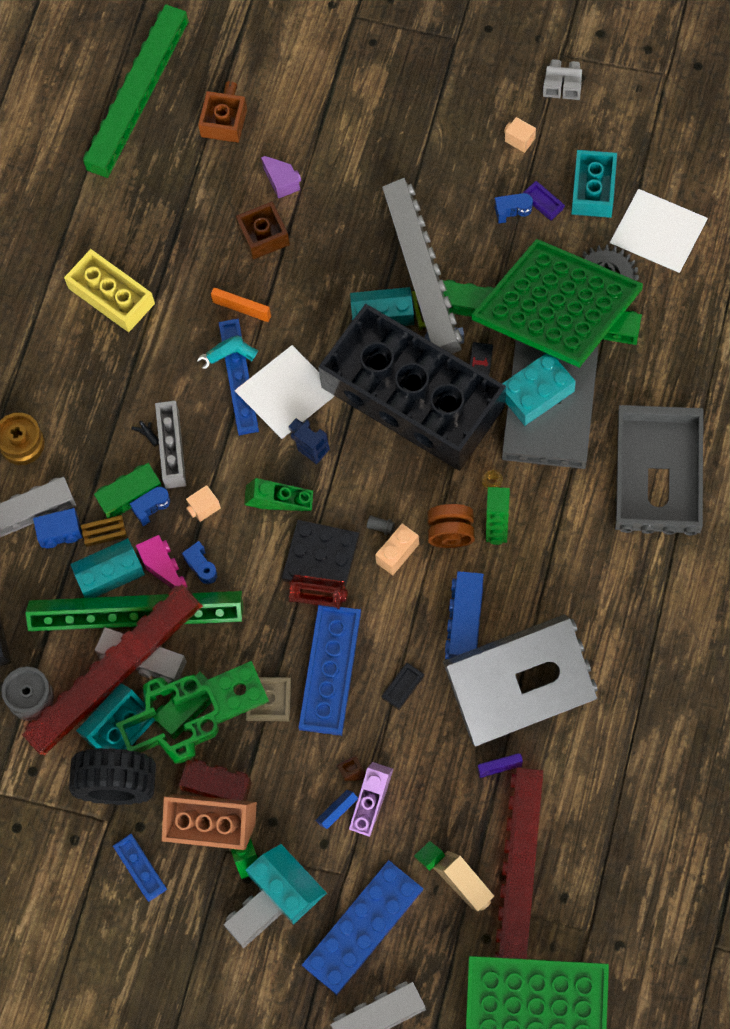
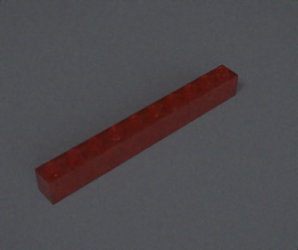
(111, 670)
(520, 864)

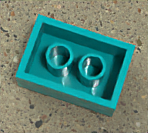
(594, 183)
(538, 388)

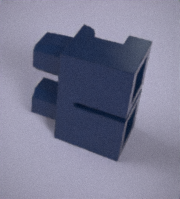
(309, 443)

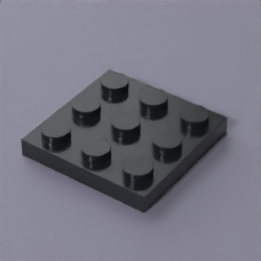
(320, 552)

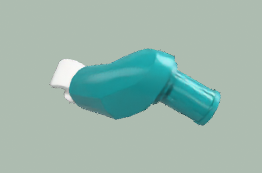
(228, 347)

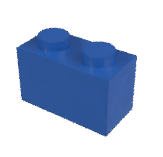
(57, 528)

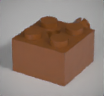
(223, 114)

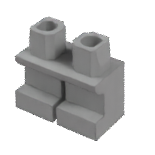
(558, 75)

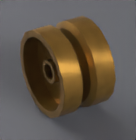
(20, 439)

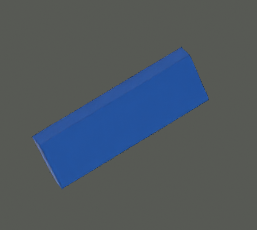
(139, 867)

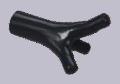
(147, 432)

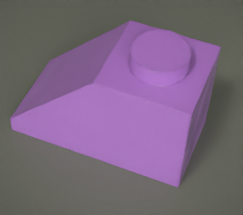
(281, 176)

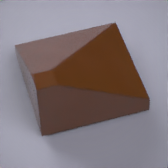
(351, 769)

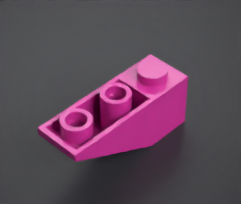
(157, 561)

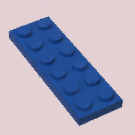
(330, 670)
(362, 927)

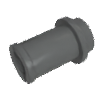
(381, 525)

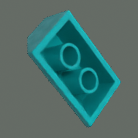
(391, 302)
(107, 569)
(101, 727)
(286, 882)

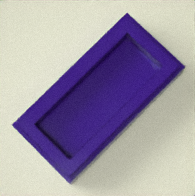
(544, 201)
(500, 765)

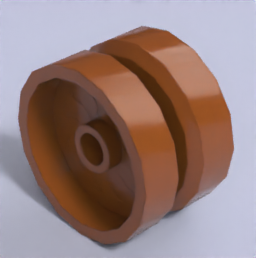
(450, 526)

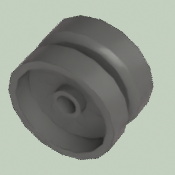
(16, 690)

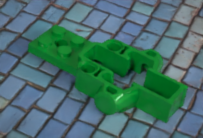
(222, 696)

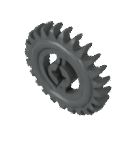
(613, 260)

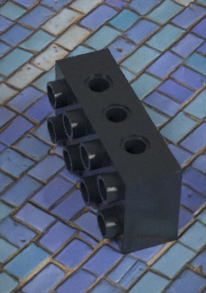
(412, 363)

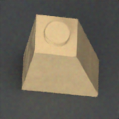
(464, 881)

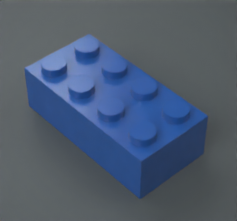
(464, 613)

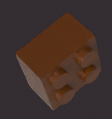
(262, 230)

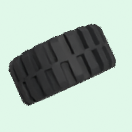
(112, 776)

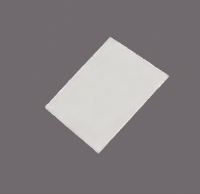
(658, 230)
(285, 391)

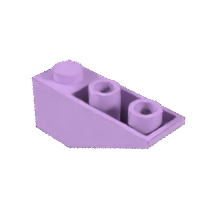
(370, 798)

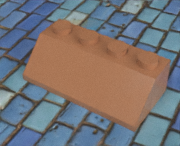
(208, 821)

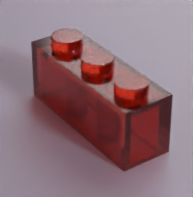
(214, 781)

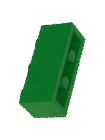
(127, 488)
(173, 718)

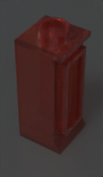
(318, 584)

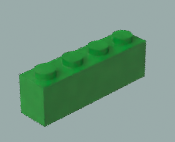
(497, 515)

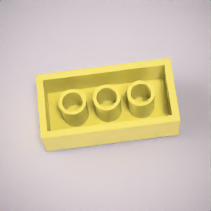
(109, 290)

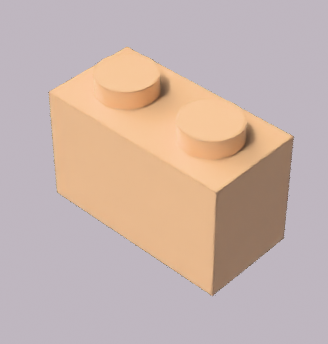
(397, 549)

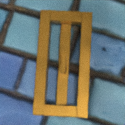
(102, 523)

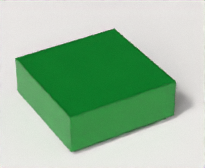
(429, 855)

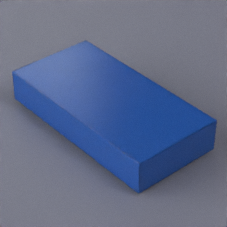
(334, 811)

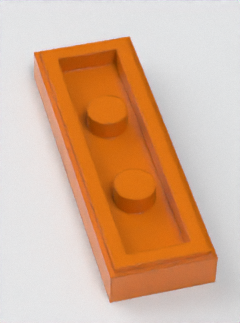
(241, 304)

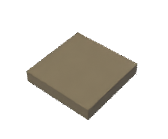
(279, 696)

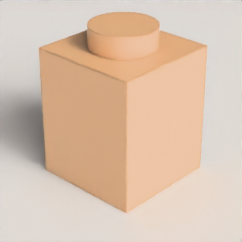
(519, 134)
(202, 504)

